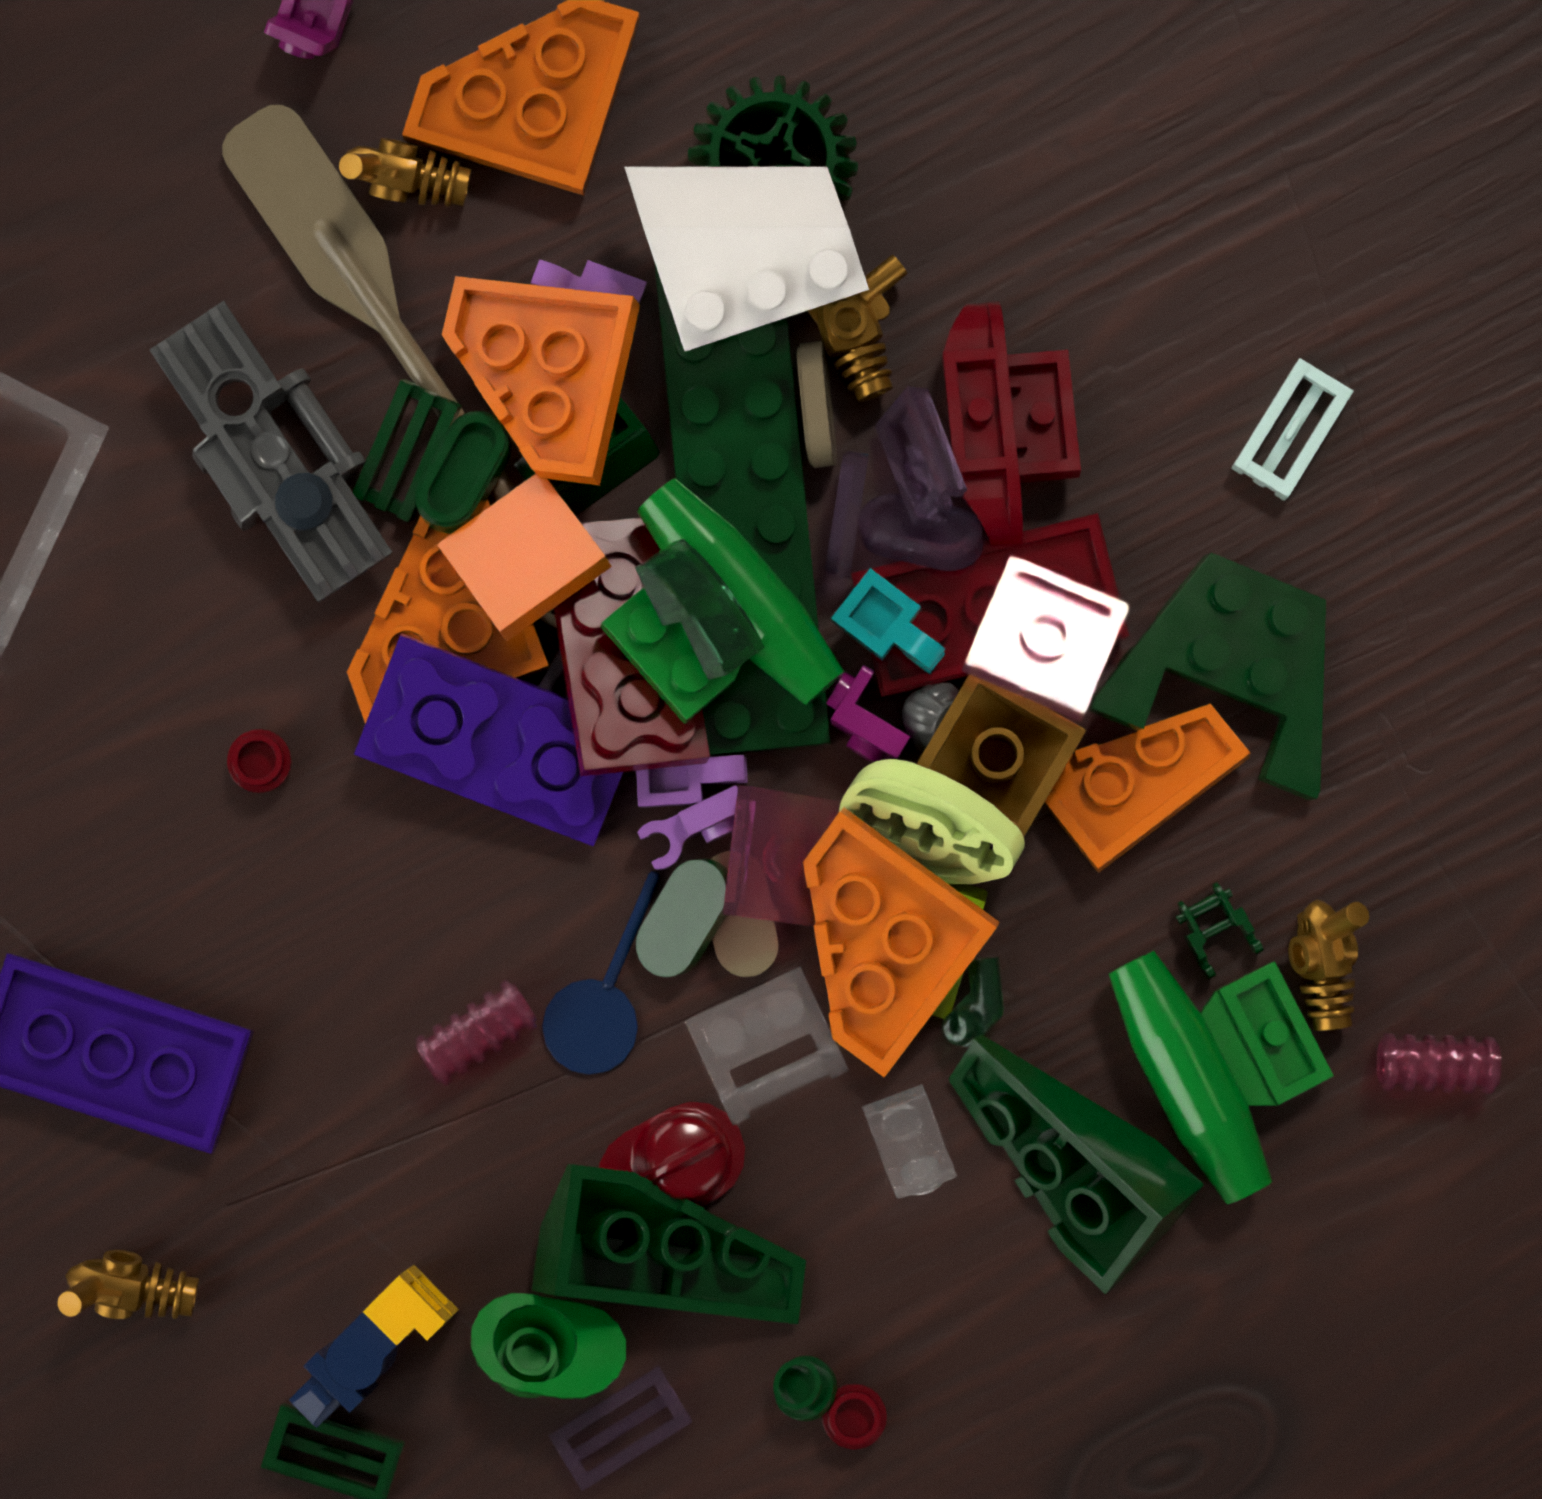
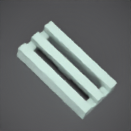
(1264, 475)

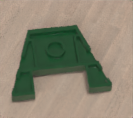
(1246, 642)

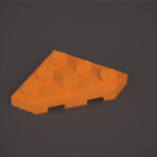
(530, 95)
(546, 367)
(437, 608)
(885, 938)

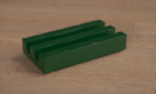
(385, 498)
(385, 1470)

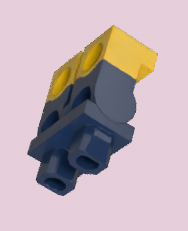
(350, 1364)

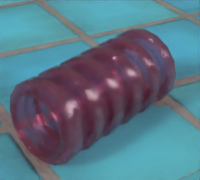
(476, 1033)
(1438, 1063)

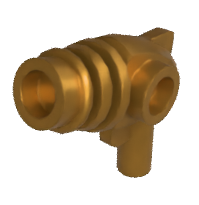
(397, 170)
(852, 327)
(1325, 953)
(122, 1284)

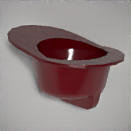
(684, 1151)

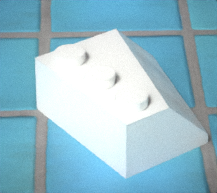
(744, 244)

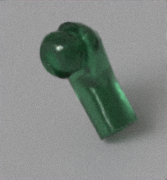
(980, 1008)

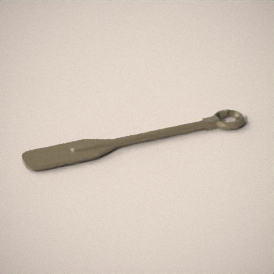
(328, 236)

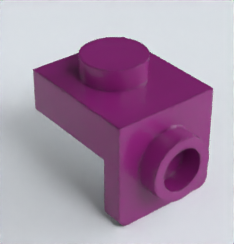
(309, 26)
(869, 735)

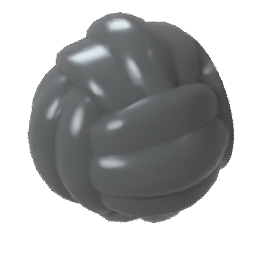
(925, 711)

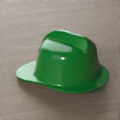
(547, 1346)

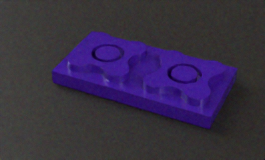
(484, 740)
(117, 1054)

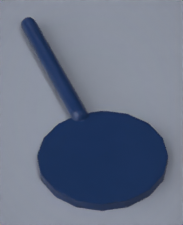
(591, 1021)

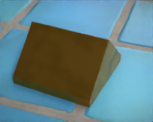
(1002, 748)

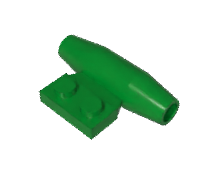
(664, 656)
(1218, 1061)

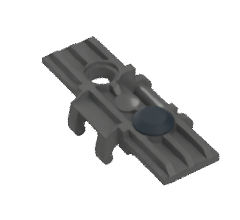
(254, 464)

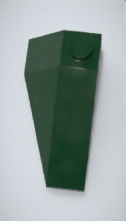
(1090, 1170)
(634, 1245)

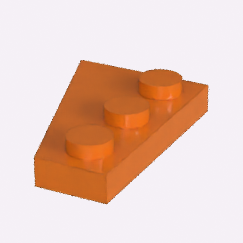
(1134, 784)

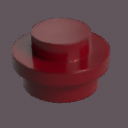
(259, 761)
(855, 1417)

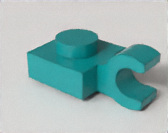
(882, 618)

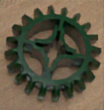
(791, 112)

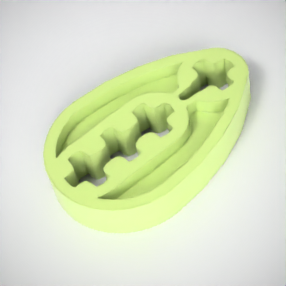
(960, 819)

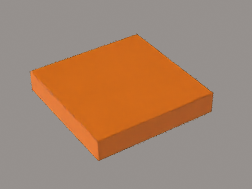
(524, 555)

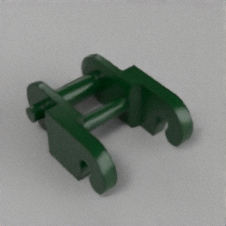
(1197, 938)

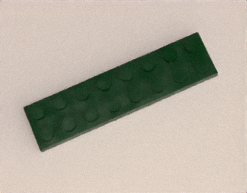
(743, 458)

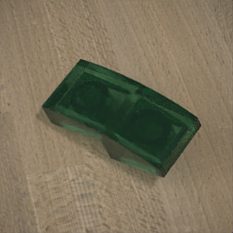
(692, 592)

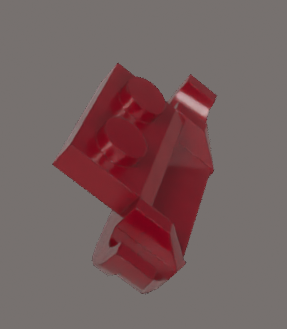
(1006, 418)

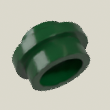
(805, 1388)

